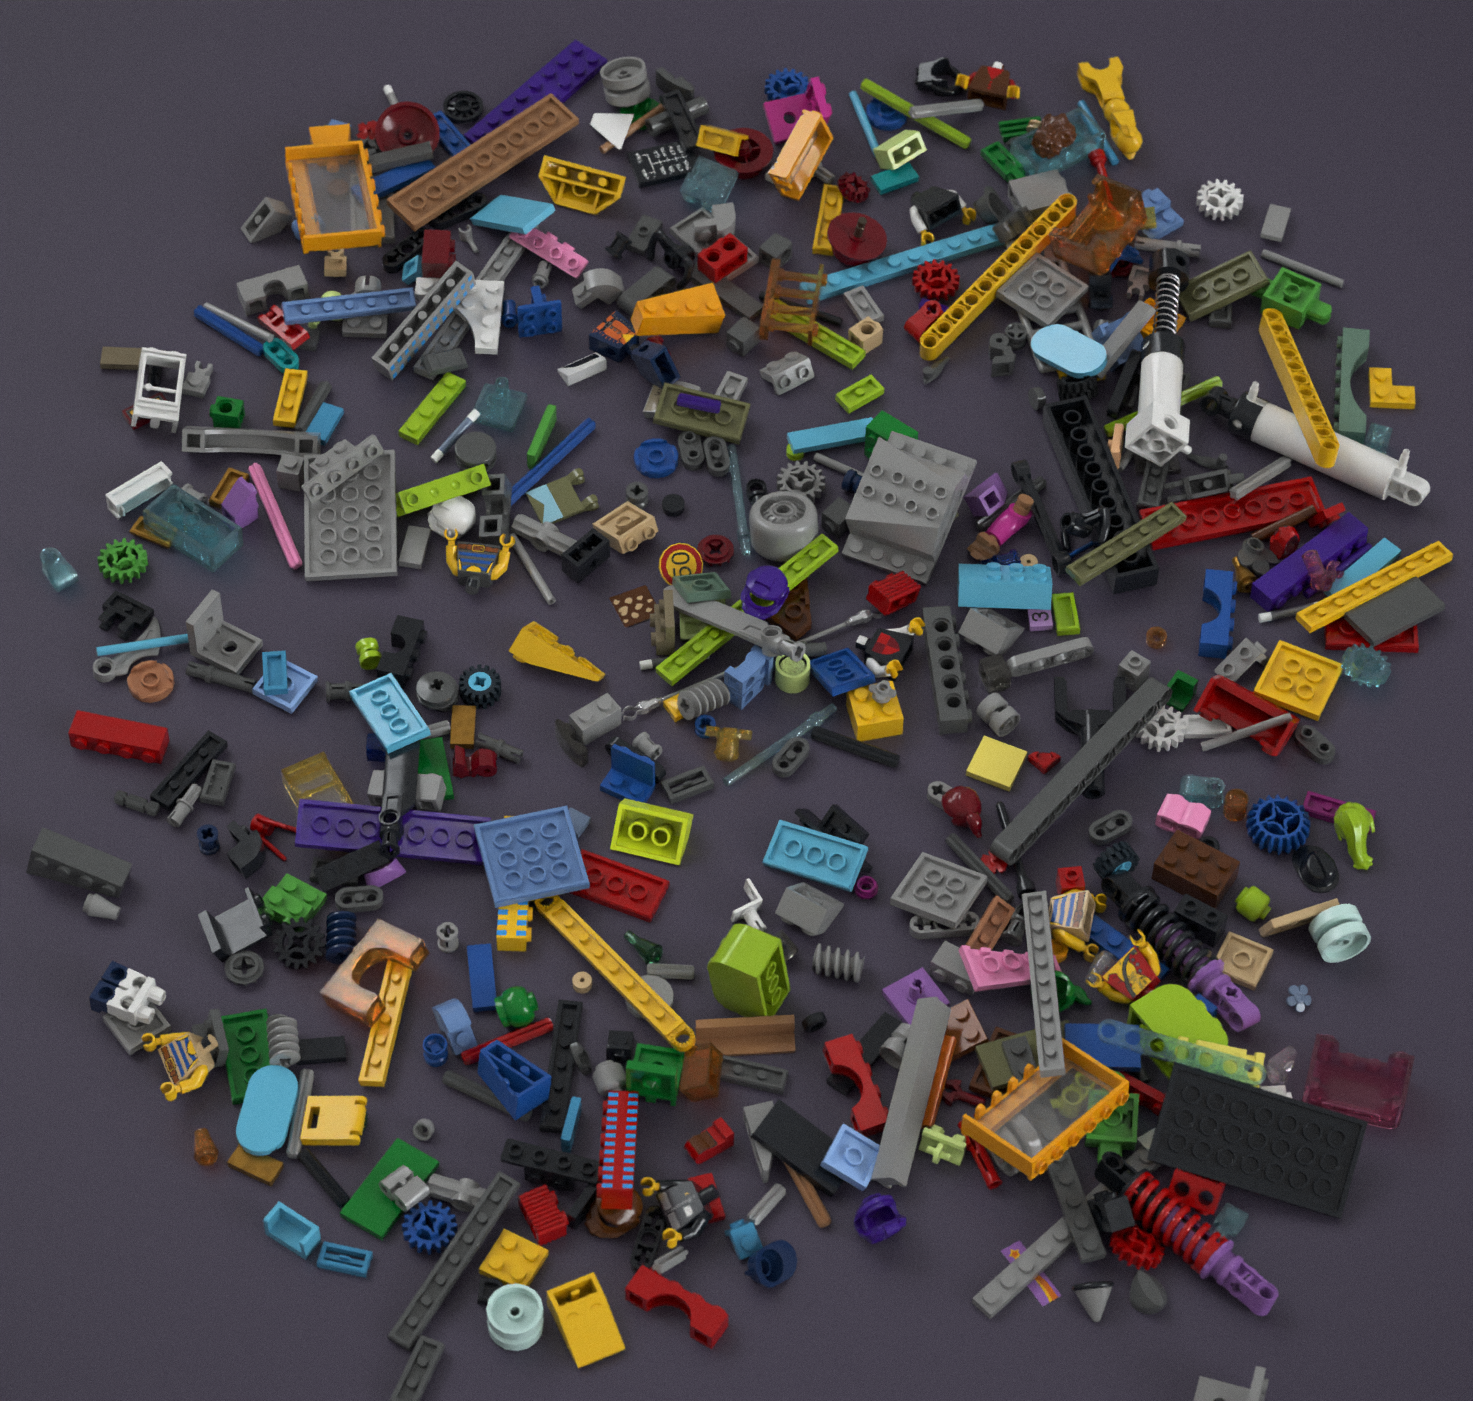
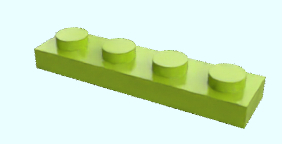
(432, 408)

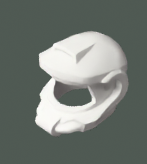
(452, 514)

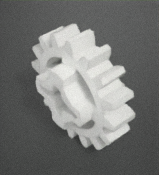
(1219, 199)
(1164, 730)

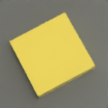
(996, 763)

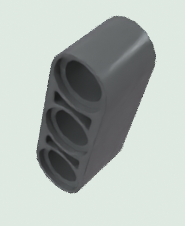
(653, 284)

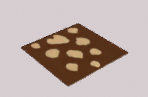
(634, 605)

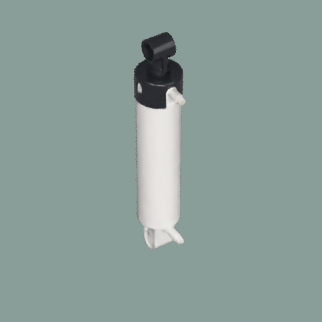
(1279, 431)

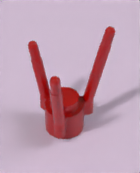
(266, 826)

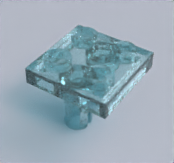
(499, 405)

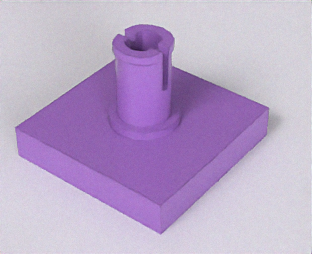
(904, 993)

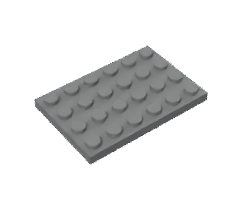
(354, 525)

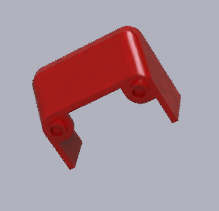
(1242, 708)

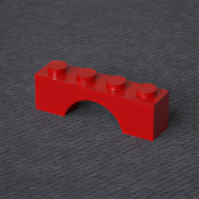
(845, 1058)
(651, 1290)

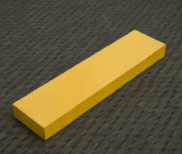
(829, 208)

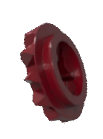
(849, 191)
(715, 542)

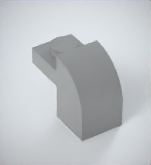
(720, 225)
(599, 284)

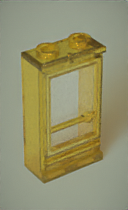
(314, 780)

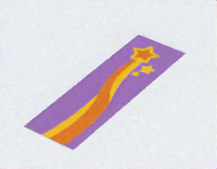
(1041, 1286)

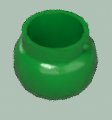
(516, 1007)

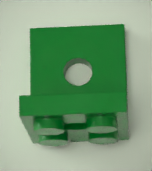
(655, 1072)

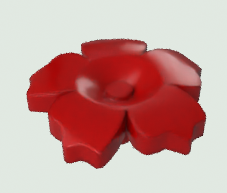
(367, 130)
(994, 863)

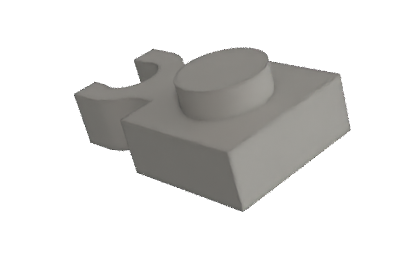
(1138, 282)
(198, 382)

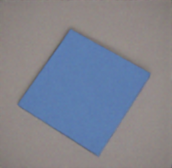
(531, 856)

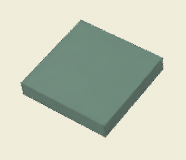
(701, 587)

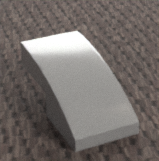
(1275, 222)

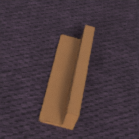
(748, 1034)

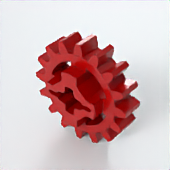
(936, 280)
(1137, 1247)

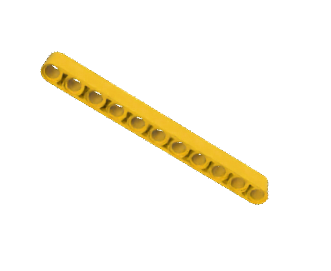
(1034, 239)
(1299, 388)

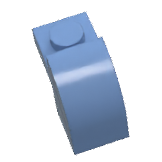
(456, 1024)

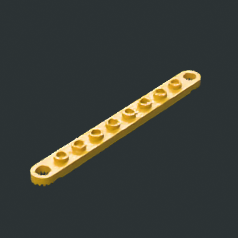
(617, 972)

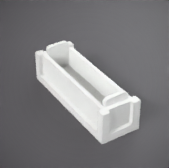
(138, 489)

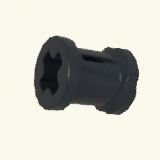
(618, 245)

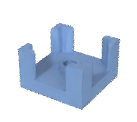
(1105, 330)

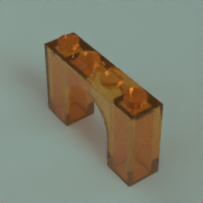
(380, 944)

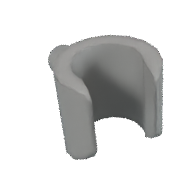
(467, 236)

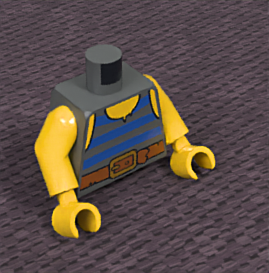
(477, 563)

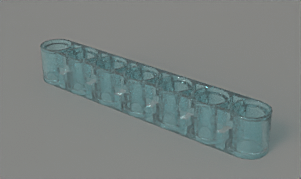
(1171, 1044)

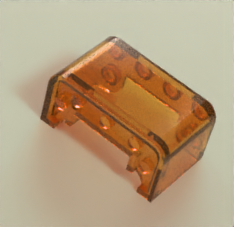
(1102, 228)

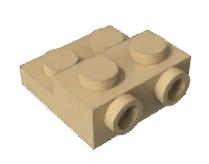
(627, 527)

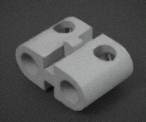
(404, 1188)

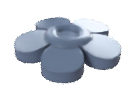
(1299, 998)

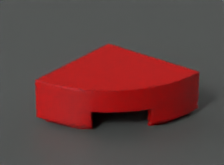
(1044, 761)

